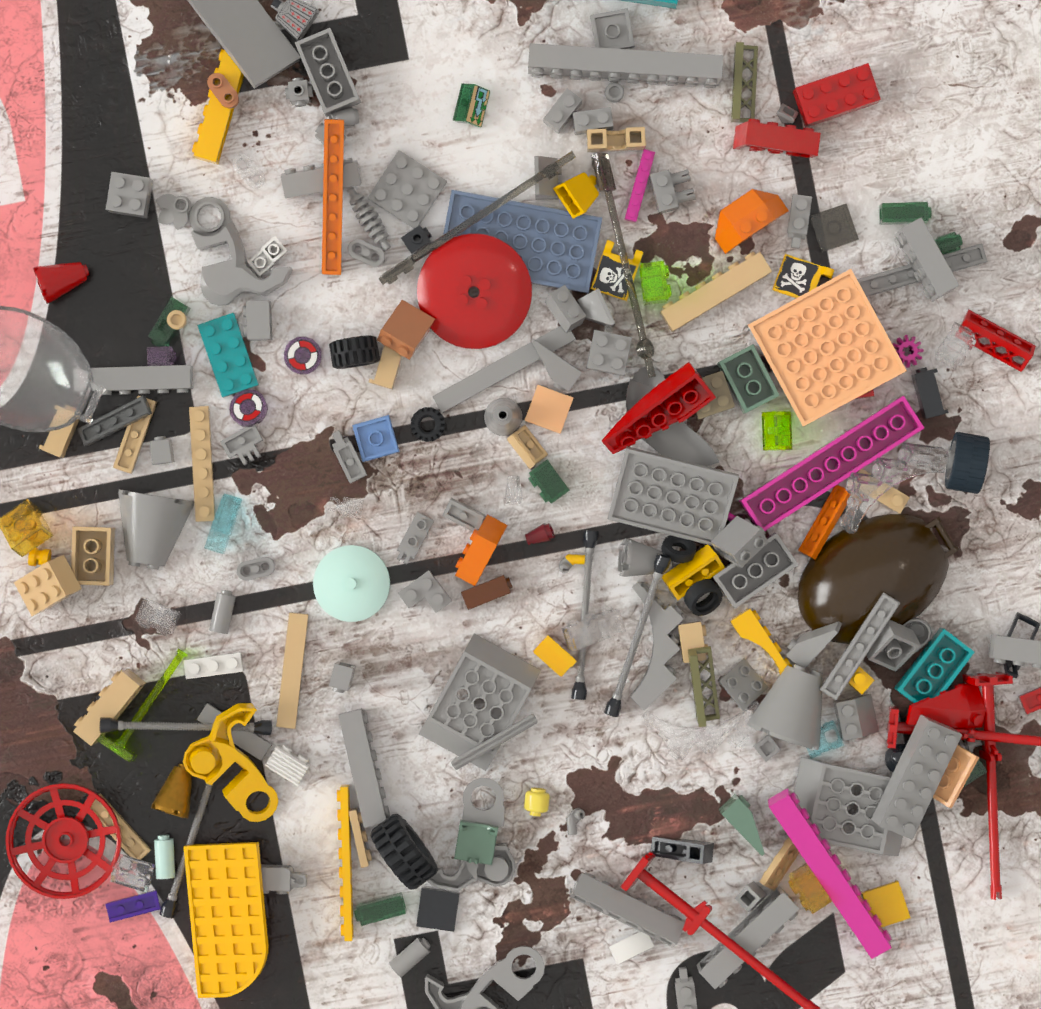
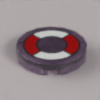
(302, 355)
(248, 408)

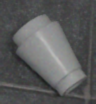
(349, 116)

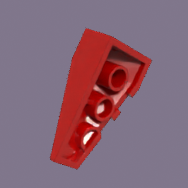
(956, 708)

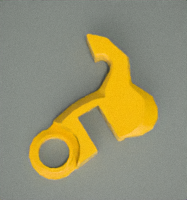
(216, 753)

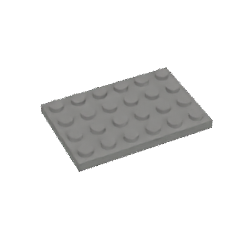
(672, 496)

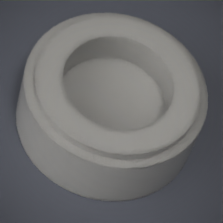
(614, 92)

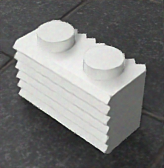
(287, 764)

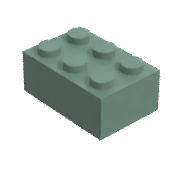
(748, 379)

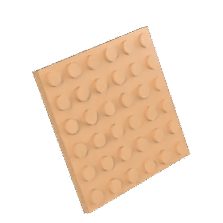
(827, 347)

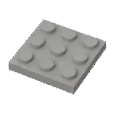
(407, 189)

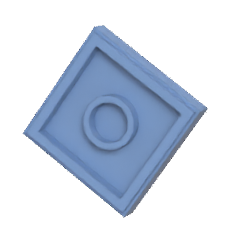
(375, 438)

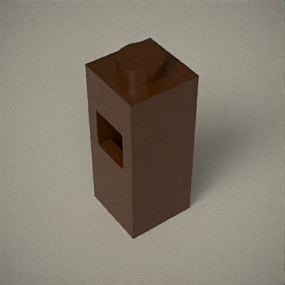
(486, 592)

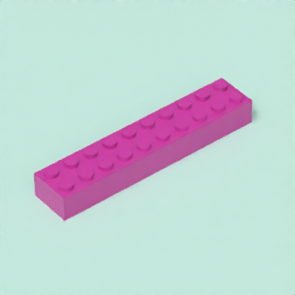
(832, 463)

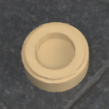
(176, 319)

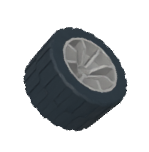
(967, 462)

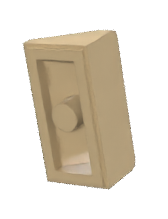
(527, 446)

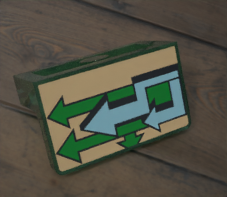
(471, 104)

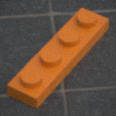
(825, 522)

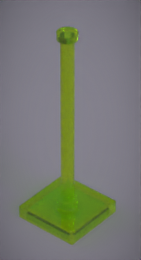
(119, 745)

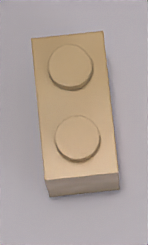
(691, 637)

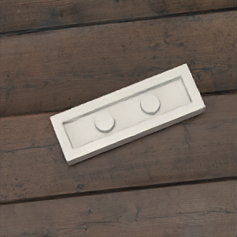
(213, 665)

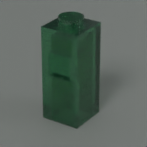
(903, 212)
(162, 333)
(380, 909)

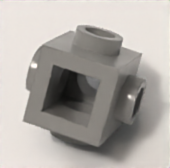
(302, 98)

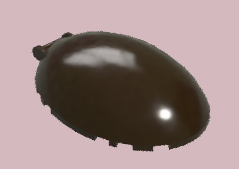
(884, 555)

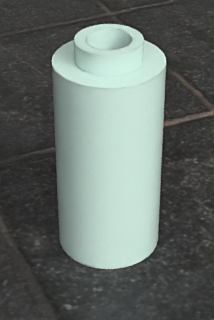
(164, 857)

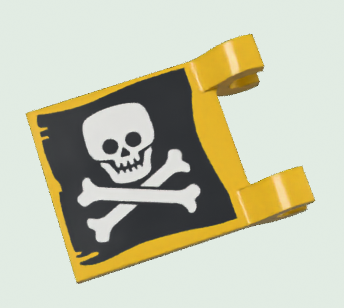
(610, 275)
(799, 276)

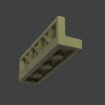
(738, 79)
(697, 688)

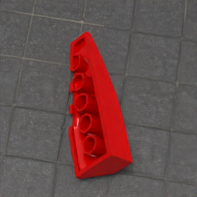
(666, 404)

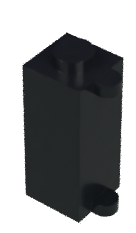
(928, 393)

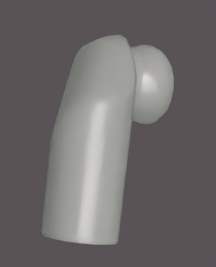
(572, 819)

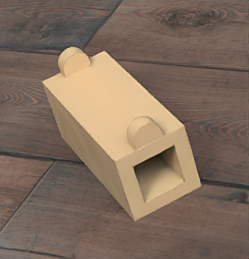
(387, 368)
(59, 440)

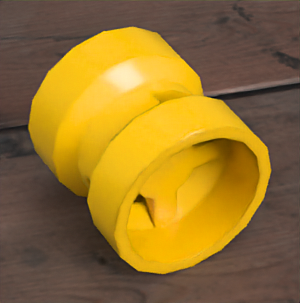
(39, 557)

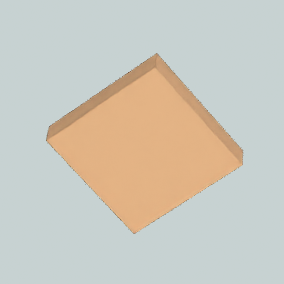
(549, 409)

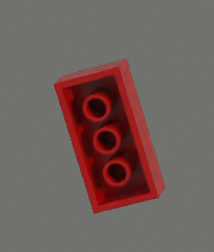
(836, 95)

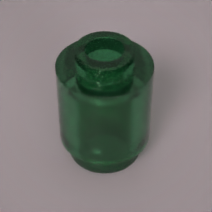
(949, 243)

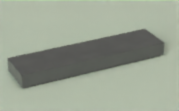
(114, 421)

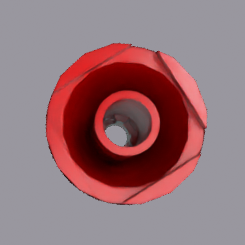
(59, 279)

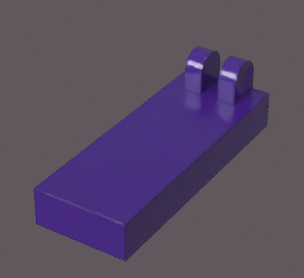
(132, 906)

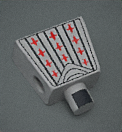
(295, 16)

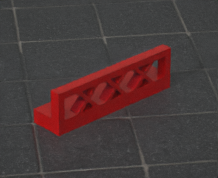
(999, 337)

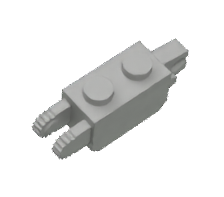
(281, 878)

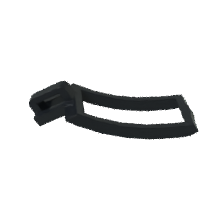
(1008, 664)

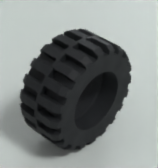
(404, 851)

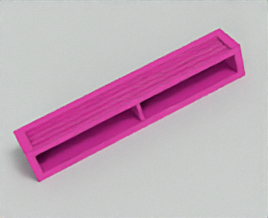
(639, 186)

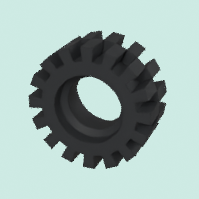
(439, 424)

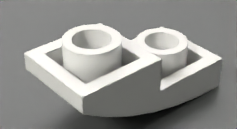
(267, 256)
(631, 947)

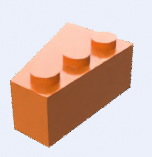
(480, 550)

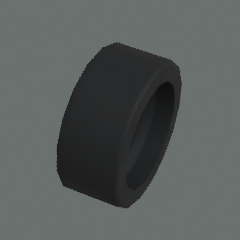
(696, 591)

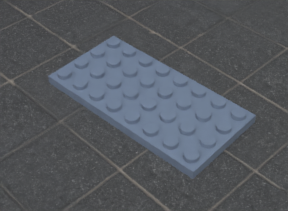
(549, 240)

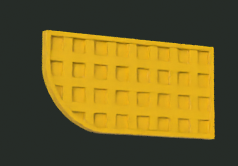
(226, 916)

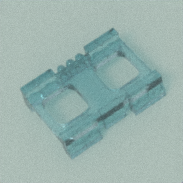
(824, 745)

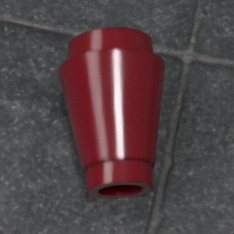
(540, 534)

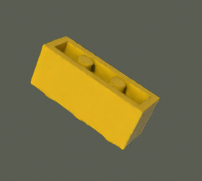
(702, 566)

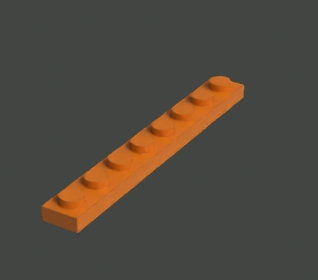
(332, 196)

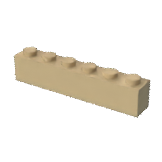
(715, 292)

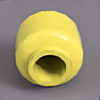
(536, 801)

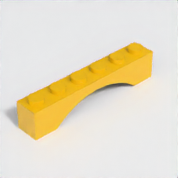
(748, 627)

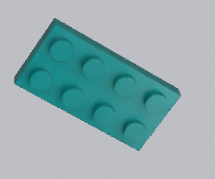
(228, 355)

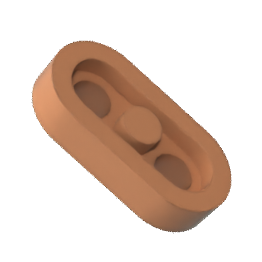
(223, 90)

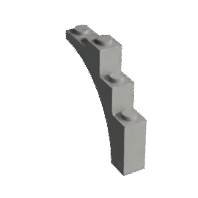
(658, 676)

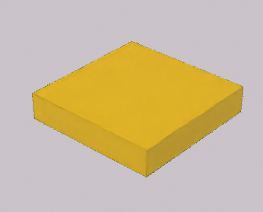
(887, 903)

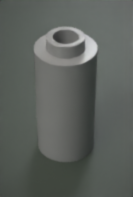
(222, 612)
(410, 956)

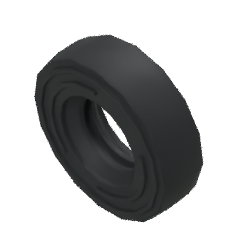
(678, 556)

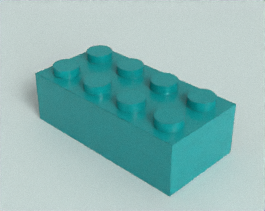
(934, 667)

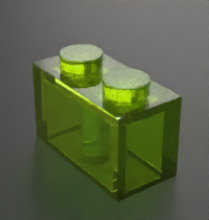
(777, 430)

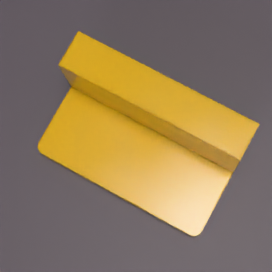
(554, 656)

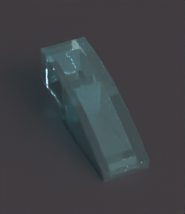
(223, 524)

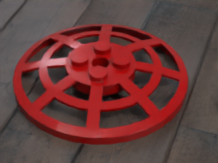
(52, 842)

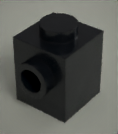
(417, 239)

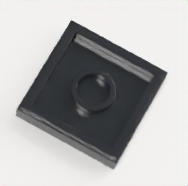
(437, 909)

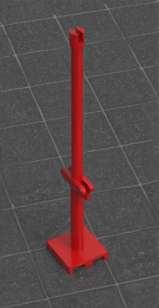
(967, 734)
(991, 755)
(697, 918)

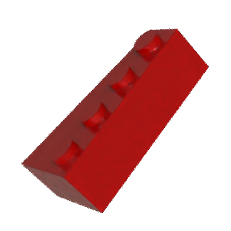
(777, 138)

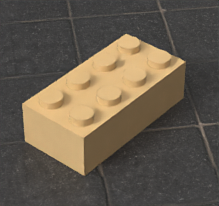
(111, 704)

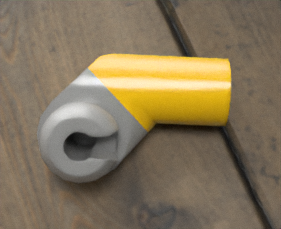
(569, 560)

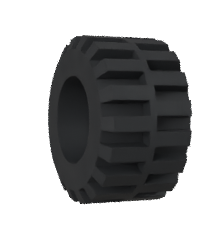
(354, 352)

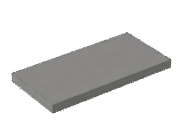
(248, 37)

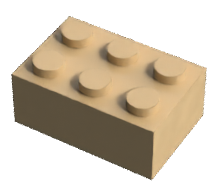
(93, 555)
(47, 585)

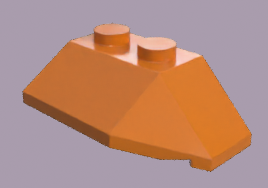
(747, 217)

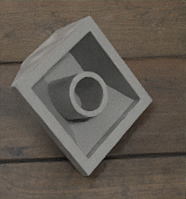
(596, 309)

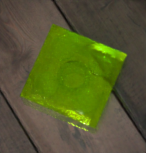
(654, 283)

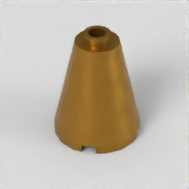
(175, 793)

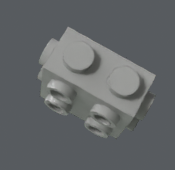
(739, 541)

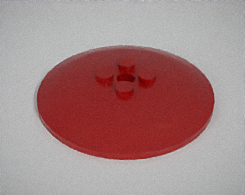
(498, 275)

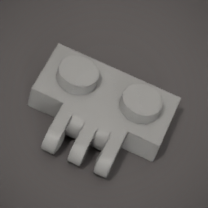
(243, 444)

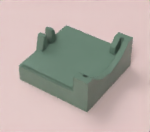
(476, 842)

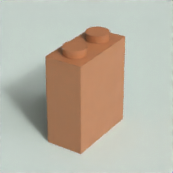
(405, 329)

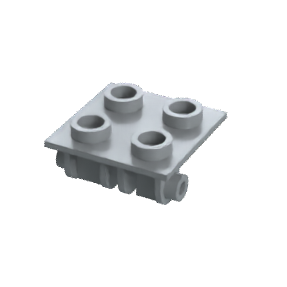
(743, 684)

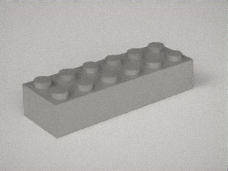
(916, 777)
(750, 935)

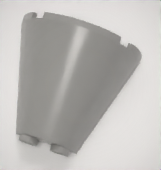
(151, 526)
(792, 708)

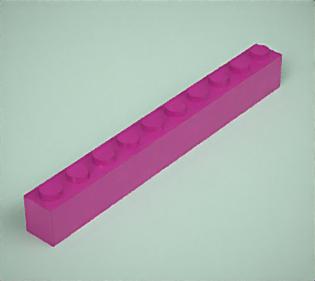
(829, 872)

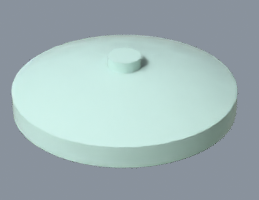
(351, 583)

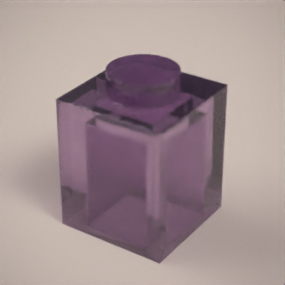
(160, 356)

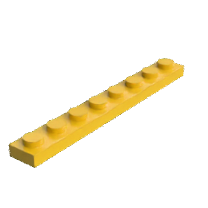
(345, 871)

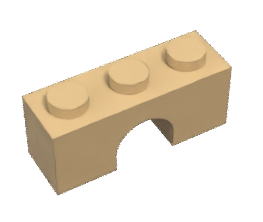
(623, 140)

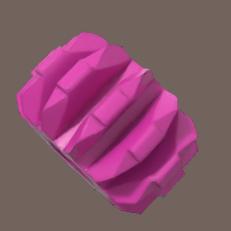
(913, 348)

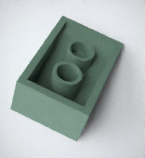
(739, 815)

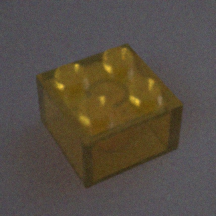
(25, 528)
(811, 892)

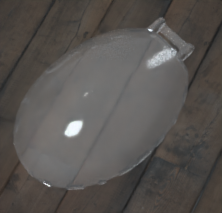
(42, 375)

